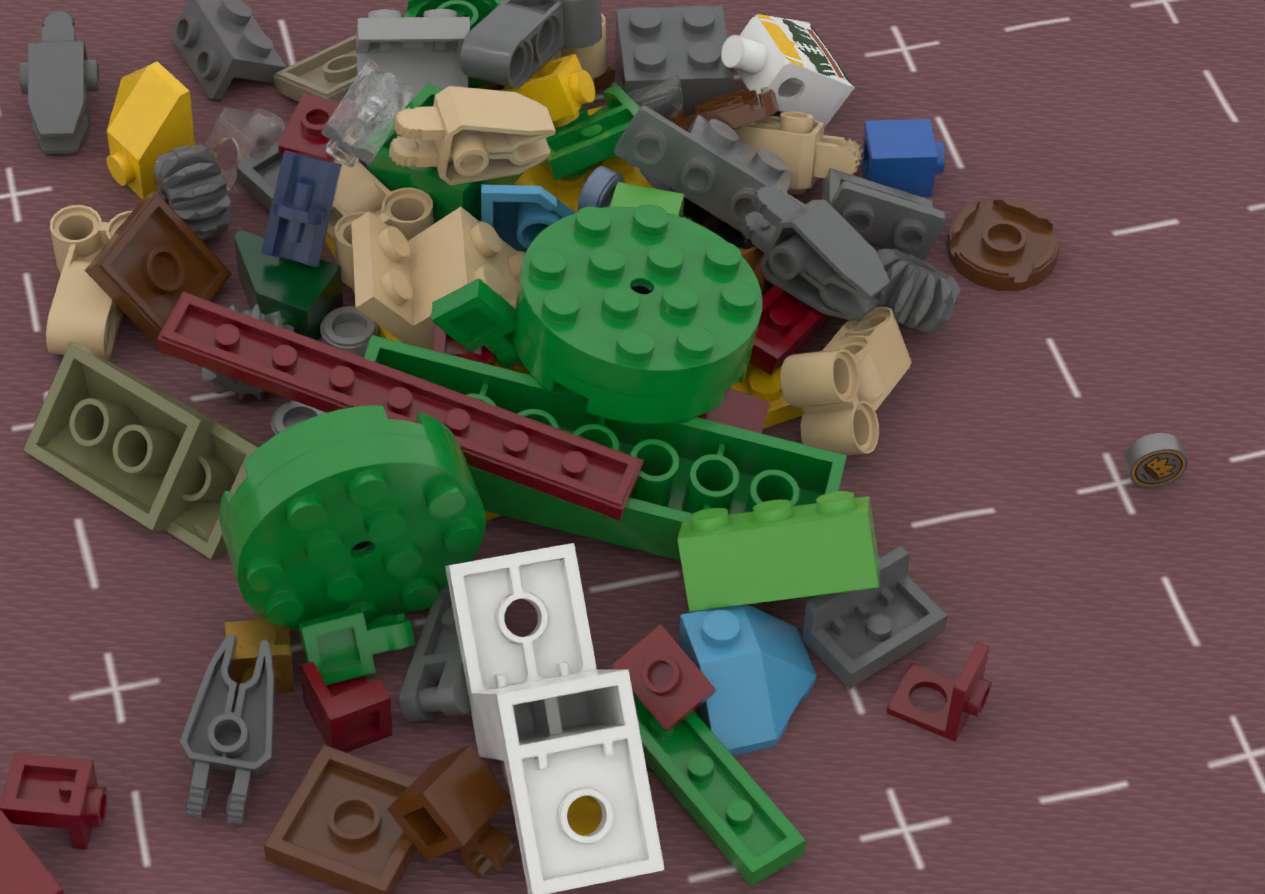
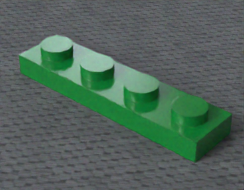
(720, 795)

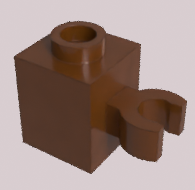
(451, 811)

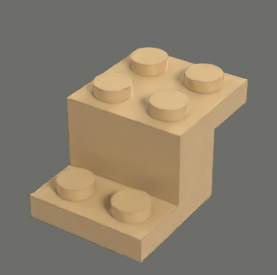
(402, 277)

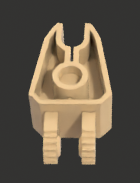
(473, 134)
(802, 147)

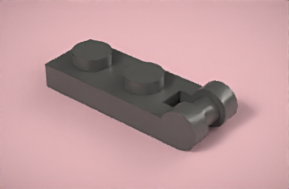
(436, 660)

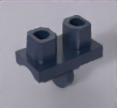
(301, 208)

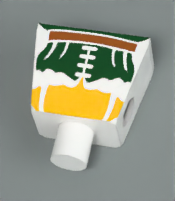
(791, 62)

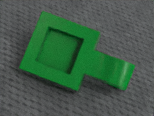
(478, 318)
(345, 644)

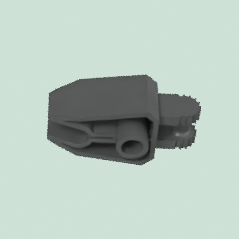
(59, 85)
(815, 254)
(231, 729)

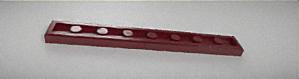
(338, 380)

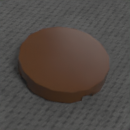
(732, 108)
(1003, 245)

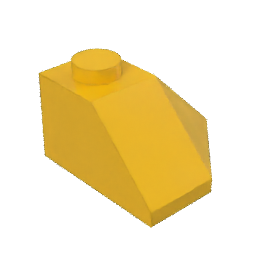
(146, 122)

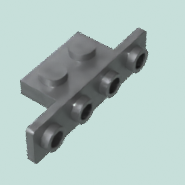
(702, 163)

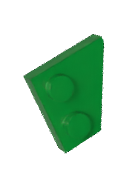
(591, 137)

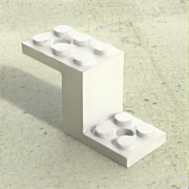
(554, 720)

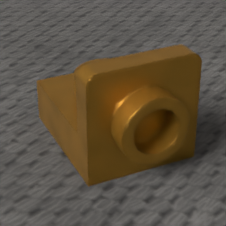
(249, 636)

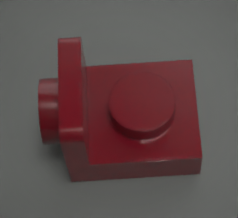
(55, 795)

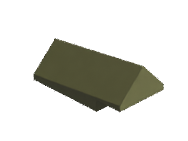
(139, 449)

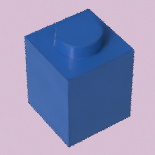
(902, 155)

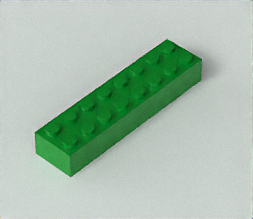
(684, 467)

